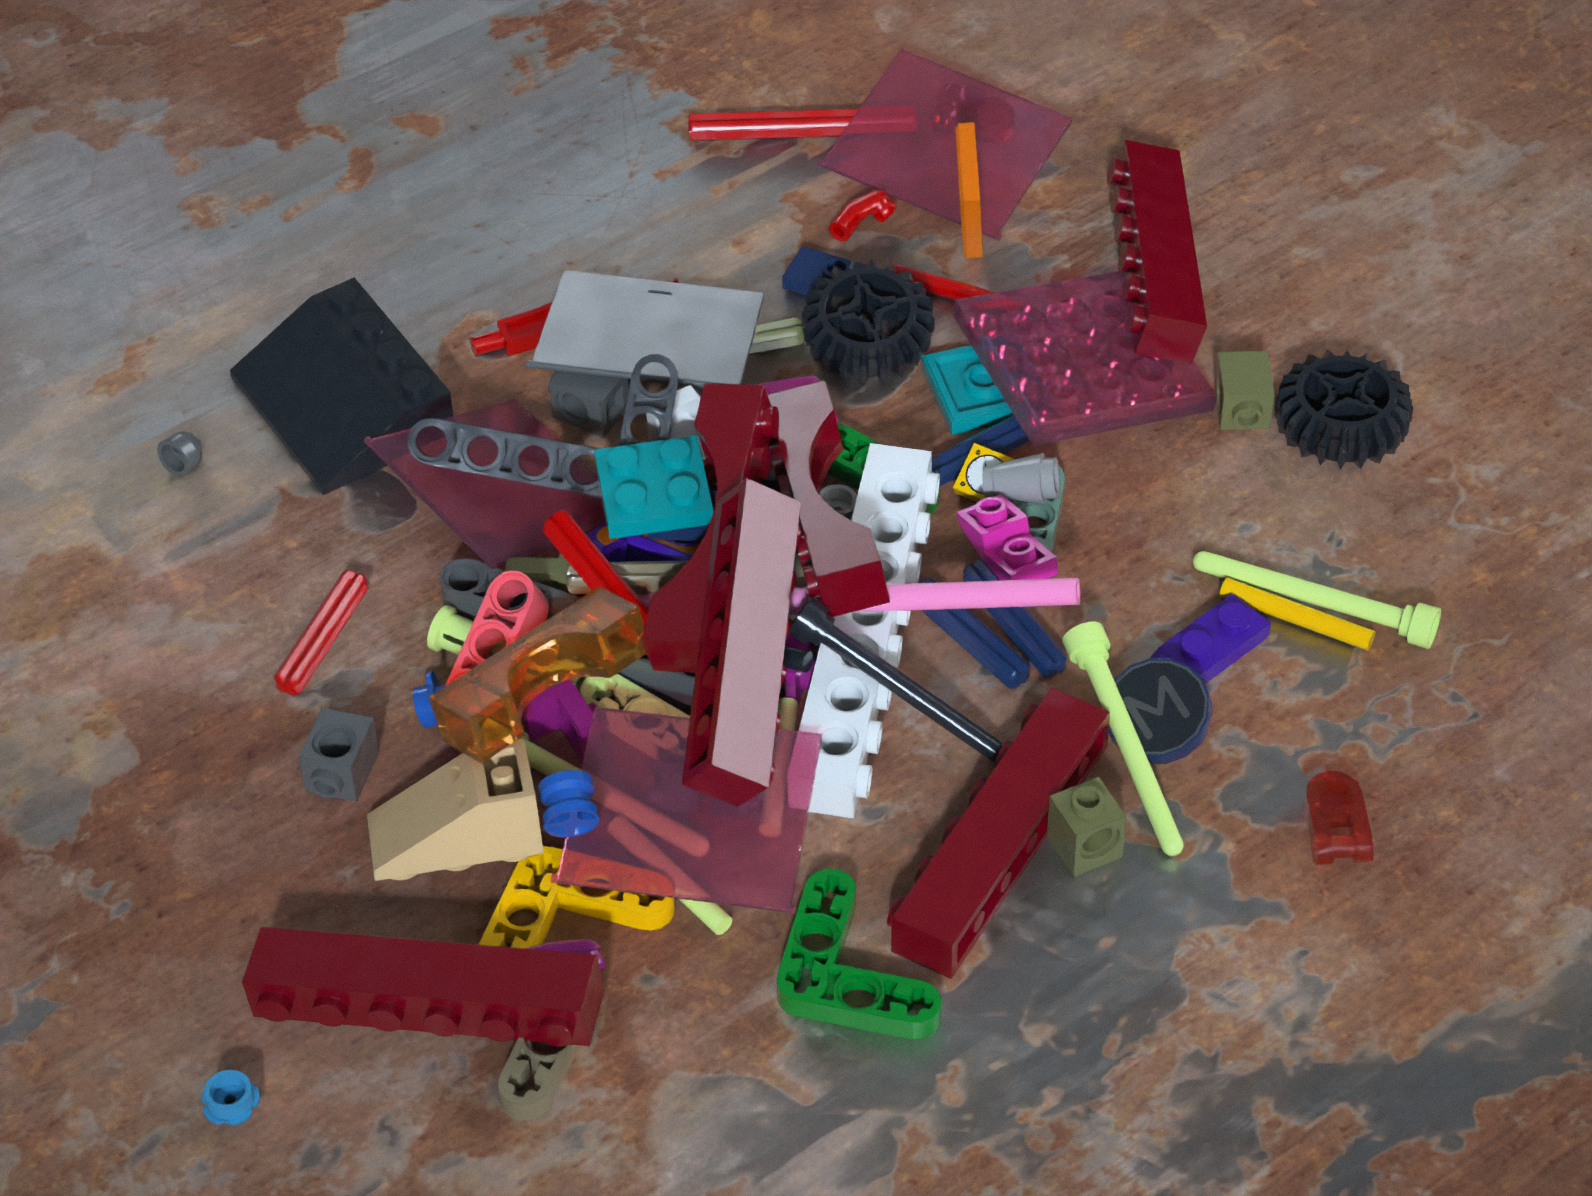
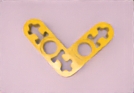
(553, 896)

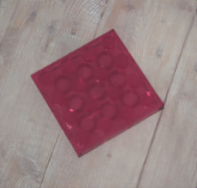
(1070, 362)

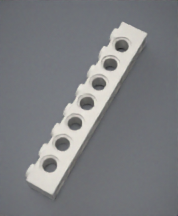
(893, 504)

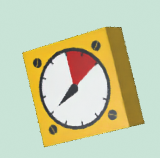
(969, 481)

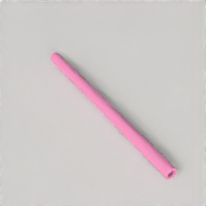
(959, 595)

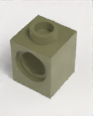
(1244, 390)
(1086, 826)

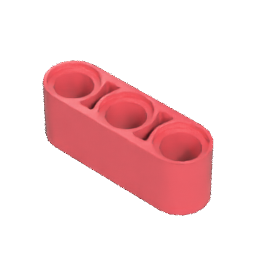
(498, 623)

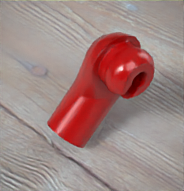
(857, 210)

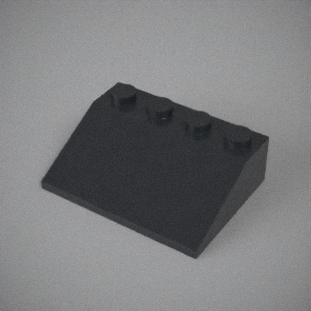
(334, 379)

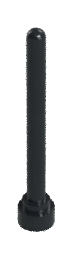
(817, 626)

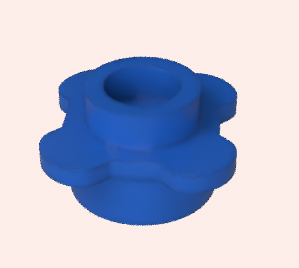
(421, 700)

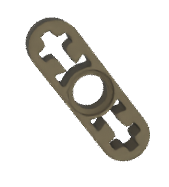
(548, 1078)

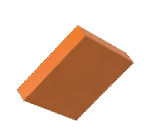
(969, 190)

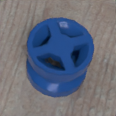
(568, 803)

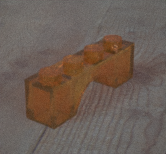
(587, 639)

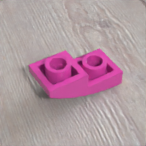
(1004, 541)

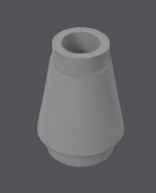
(1024, 479)

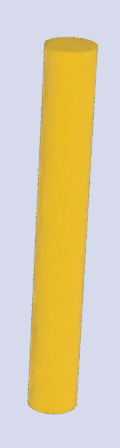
(1299, 614)

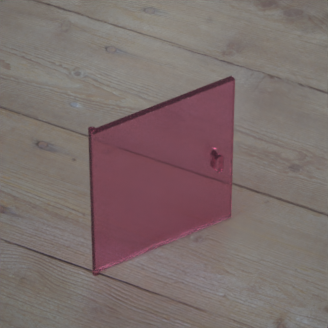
(908, 140)
(488, 512)
(681, 841)

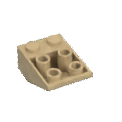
(458, 818)

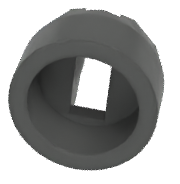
(180, 452)

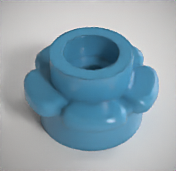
(229, 1086)

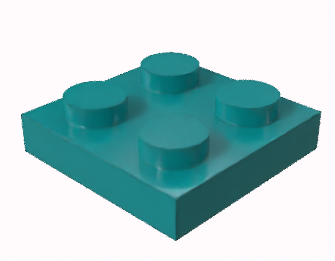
(653, 486)

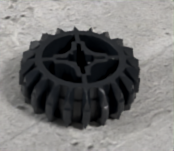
(847, 342)
(1343, 408)

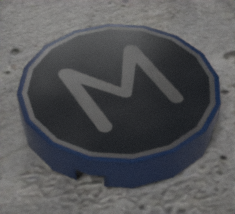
(1166, 707)

